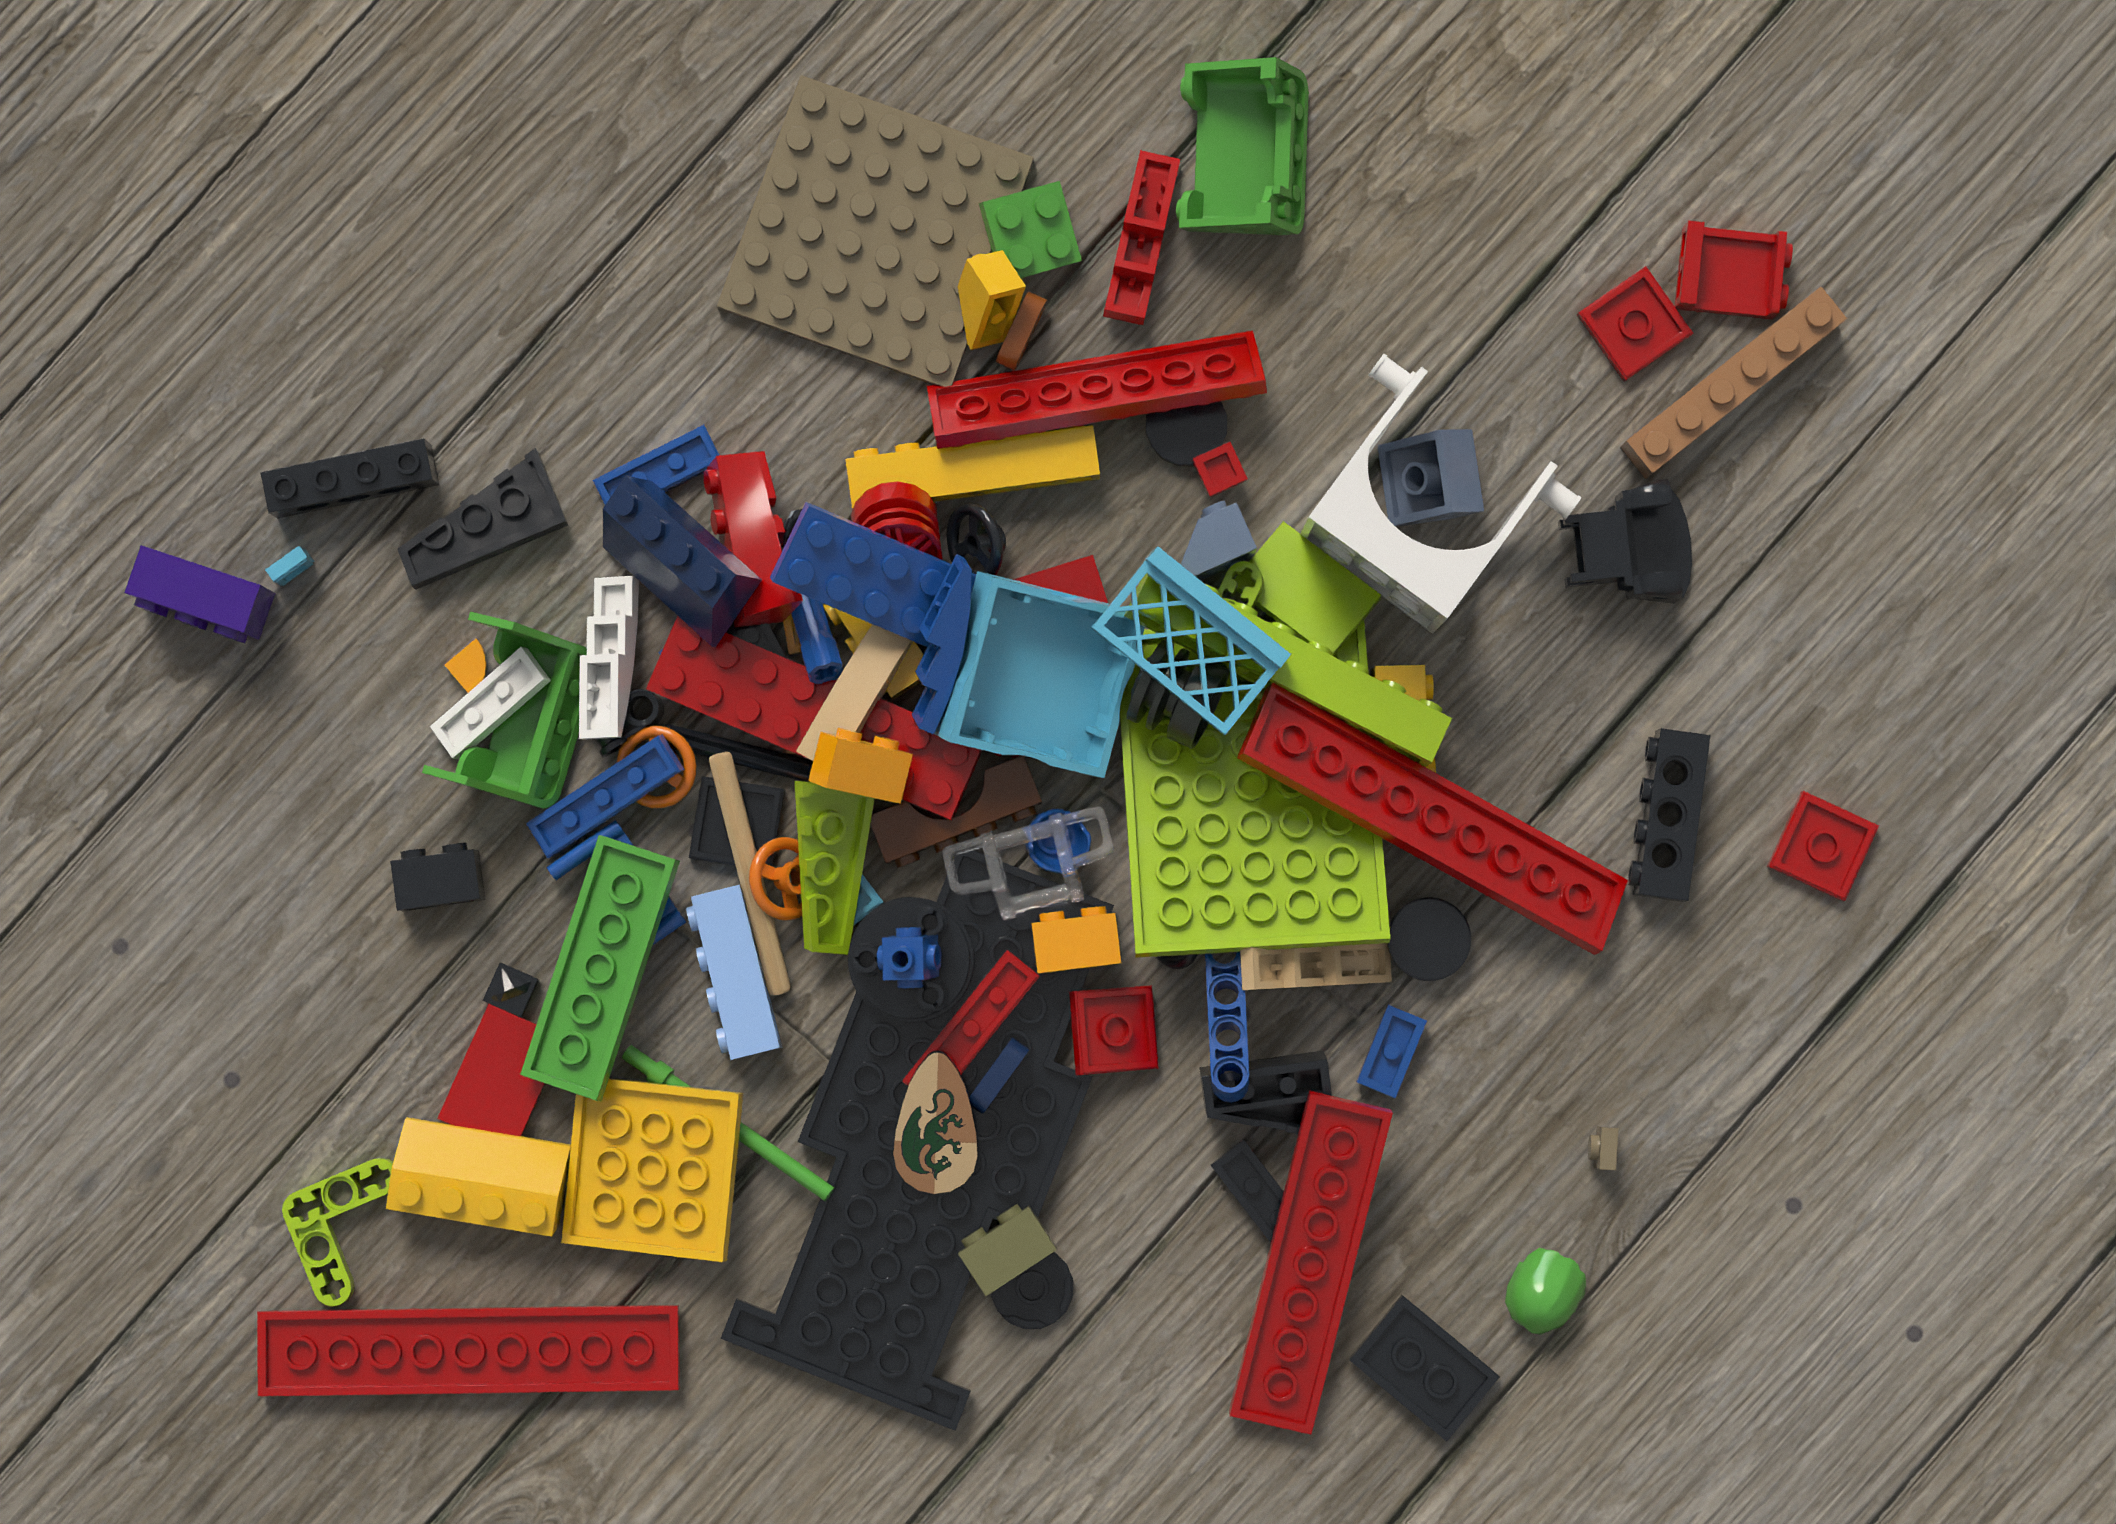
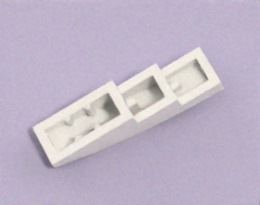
(609, 658)

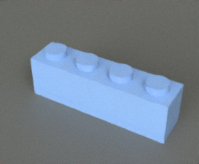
(735, 973)

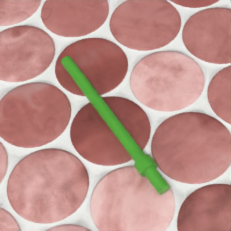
(661, 1073)

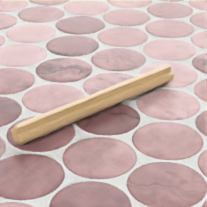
(743, 853)

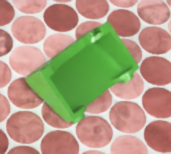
(1247, 147)

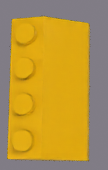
(479, 1177)

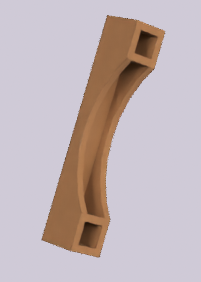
(1733, 382)

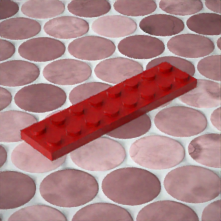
(1096, 389)
(779, 703)
(1310, 1262)

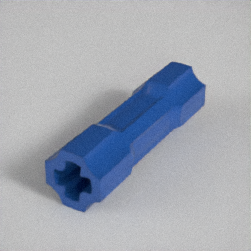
(816, 641)

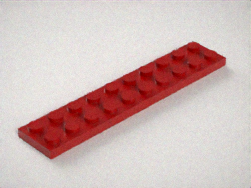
(1432, 818)
(468, 1350)

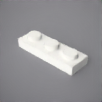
(490, 703)

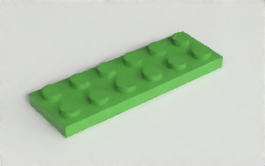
(600, 968)

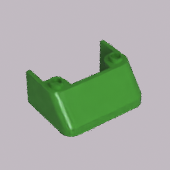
(536, 743)

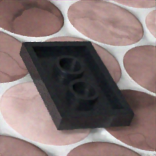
(1424, 1367)

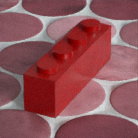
(748, 529)

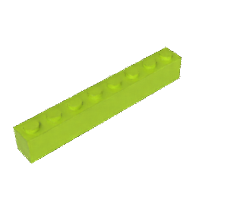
(1317, 677)

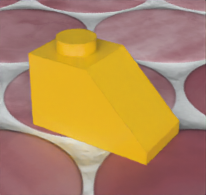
(989, 298)

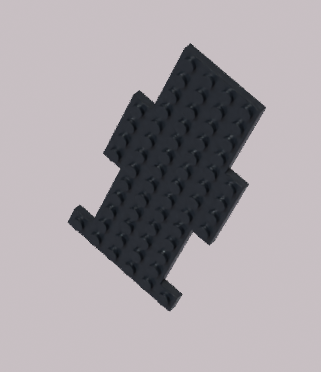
(879, 1255)

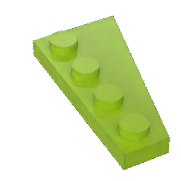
(831, 860)

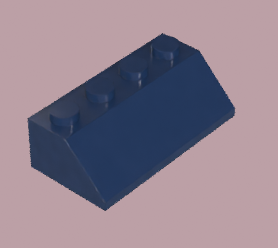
(676, 558)

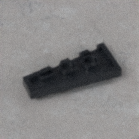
(497, 519)

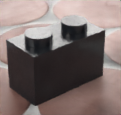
(437, 878)

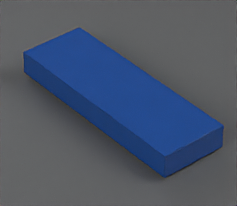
(666, 465)

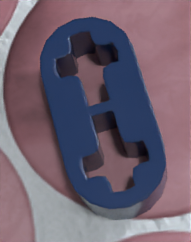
(998, 1075)

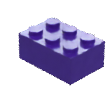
(199, 595)

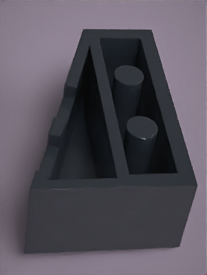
(1275, 1091)

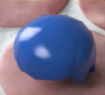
(1044, 851)

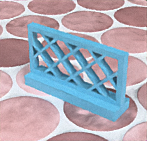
(1216, 613)

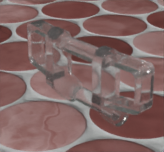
(1055, 828)

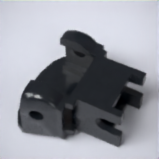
(1635, 543)

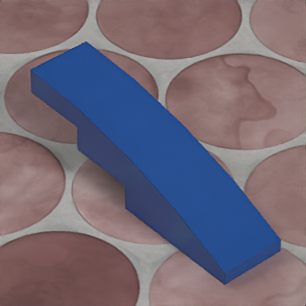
(946, 632)

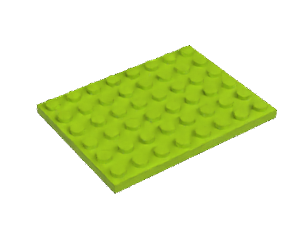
(1234, 854)

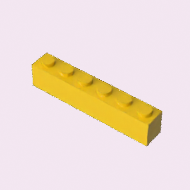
(981, 467)

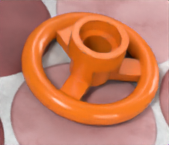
(682, 783)
(780, 877)

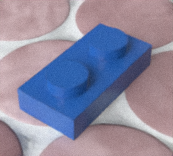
(1391, 1051)

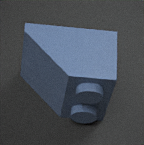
(1431, 477)
(1218, 541)

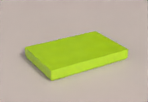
(1309, 589)

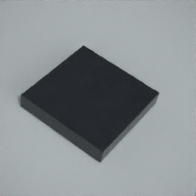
(709, 833)

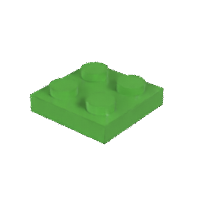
(1032, 229)

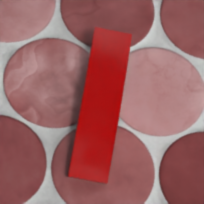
(1141, 237)

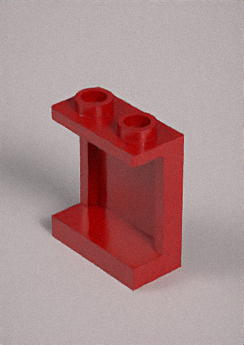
(1732, 271)

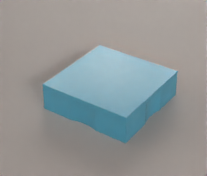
(1038, 677)

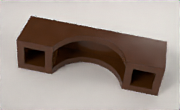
(1005, 793)

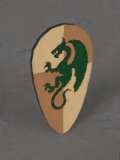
(936, 1128)

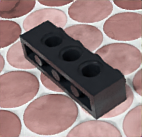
(349, 478)
(1691, 754)

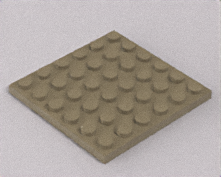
(869, 231)

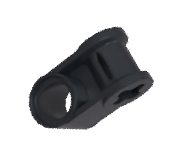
(631, 723)

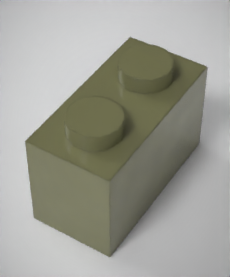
(1006, 1249)

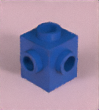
(922, 954)

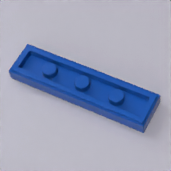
(605, 796)

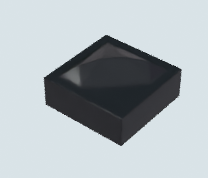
(511, 989)

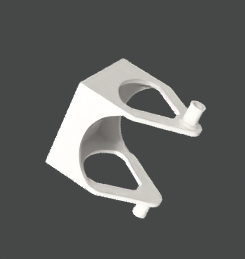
(1408, 574)

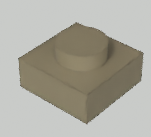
(1603, 1148)

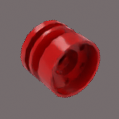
(902, 514)

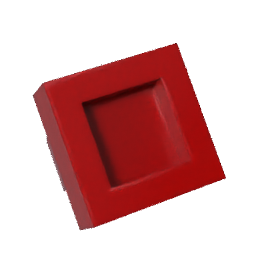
(1219, 469)

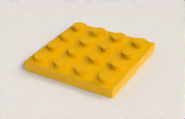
(653, 1170)

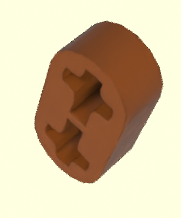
(1021, 331)

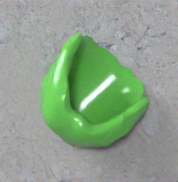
(1544, 1291)

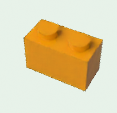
(859, 766)
(1076, 941)

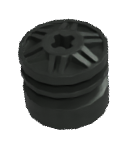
(1184, 724)

